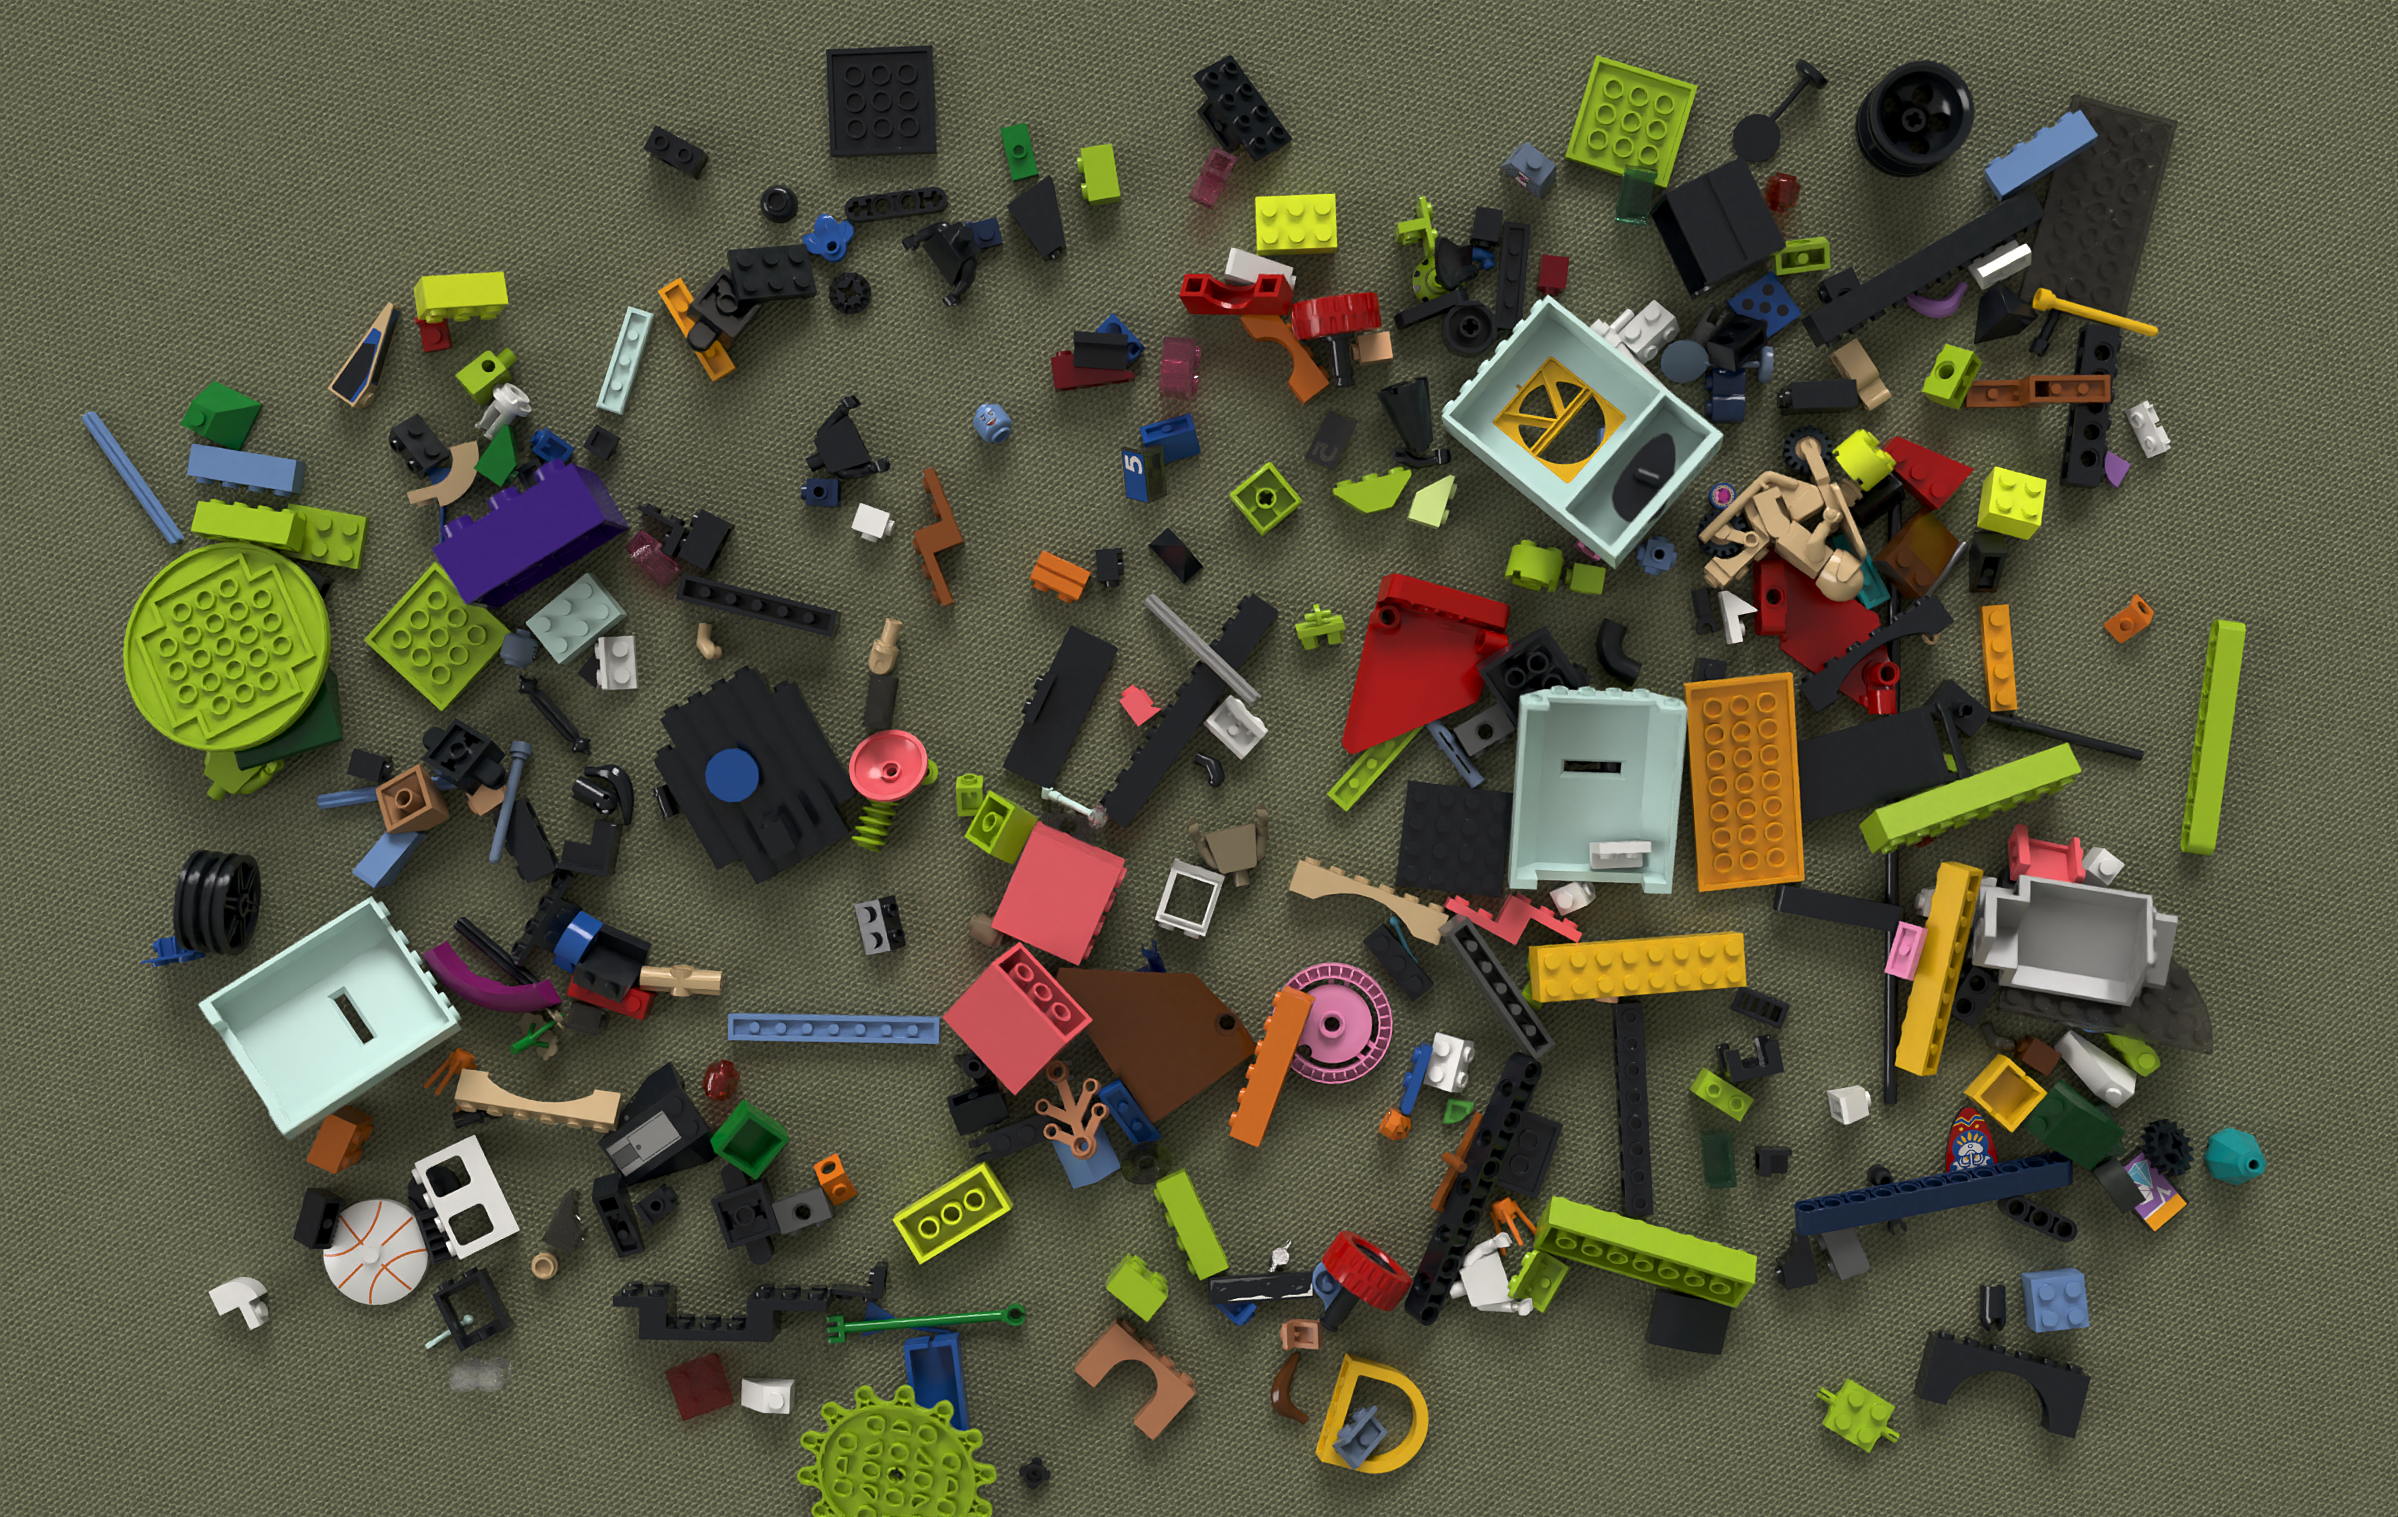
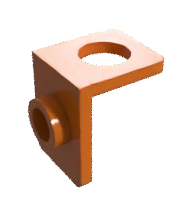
(2130, 620)
(837, 1183)

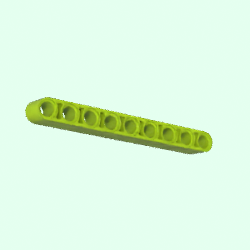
(2212, 737)

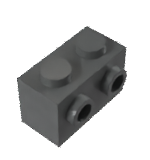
(1844, 1253)

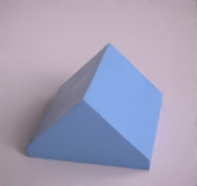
(1092, 1170)

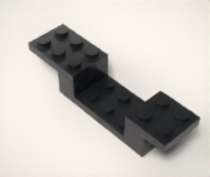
(760, 1324)

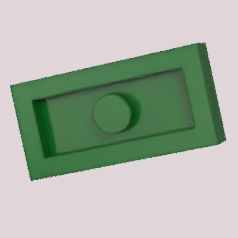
(1019, 152)

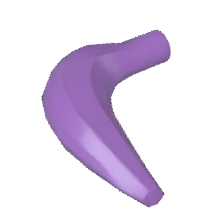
(1938, 307)

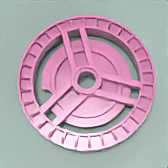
(1354, 1028)

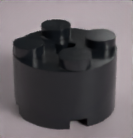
(1458, 340)

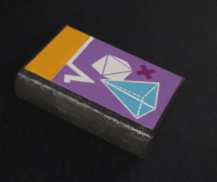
(2161, 1194)

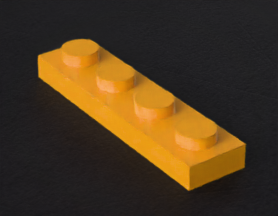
(715, 359)
(1998, 658)

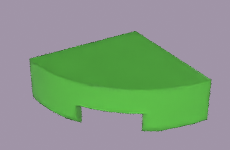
(1456, 1110)

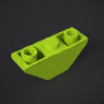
(1374, 492)

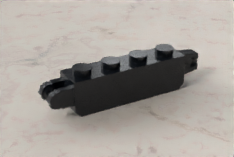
(1024, 1132)

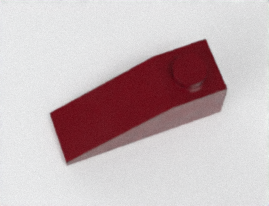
(1069, 378)

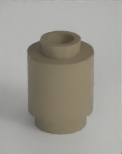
(981, 930)

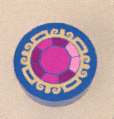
(1721, 496)

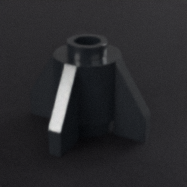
(972, 1066)

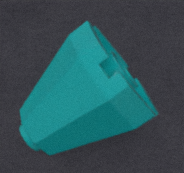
(2234, 1156)

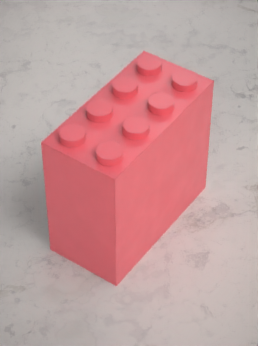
(1059, 894)
(1017, 1018)

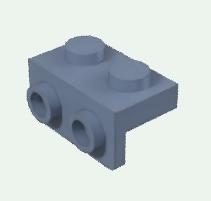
(1359, 1437)

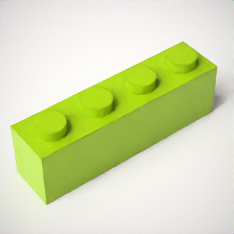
(244, 524)
(1191, 1223)

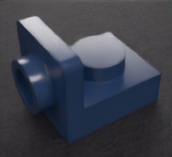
(986, 233)

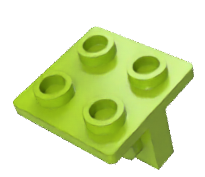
(1410, 231)

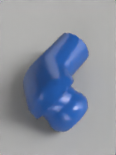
(1485, 257)

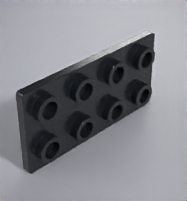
(1238, 111)

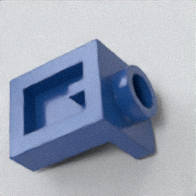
(550, 446)

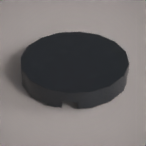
(442, 1182)

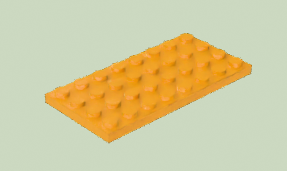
(1744, 781)

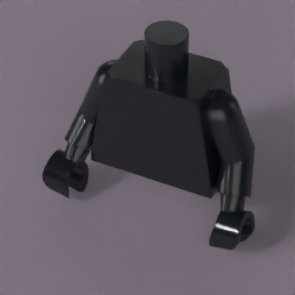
(952, 252)
(843, 448)

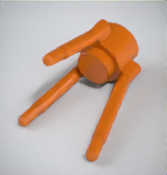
(455, 1061)
(1504, 1211)

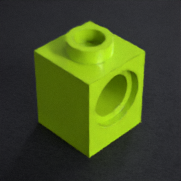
(1585, 579)

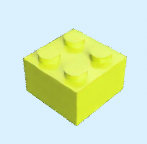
(2011, 503)

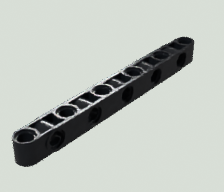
(1473, 1188)

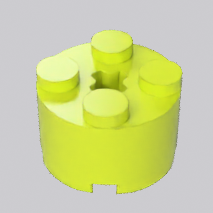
(1863, 459)

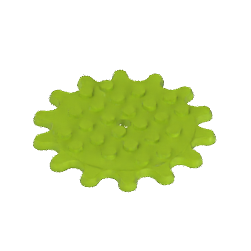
(887, 1435)

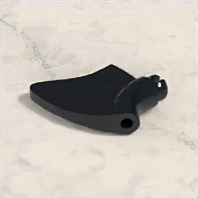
(1453, 263)

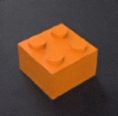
(340, 1139)

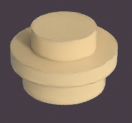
(545, 1265)

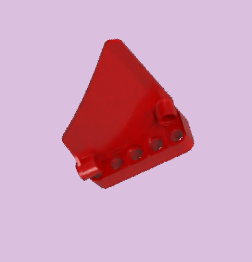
(1421, 659)

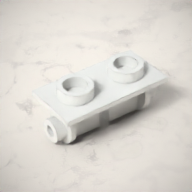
(2143, 421)

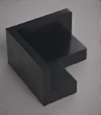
(599, 856)

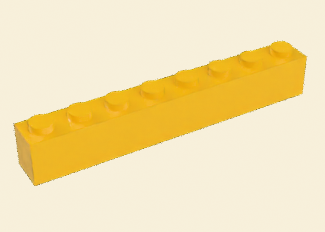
(1938, 968)

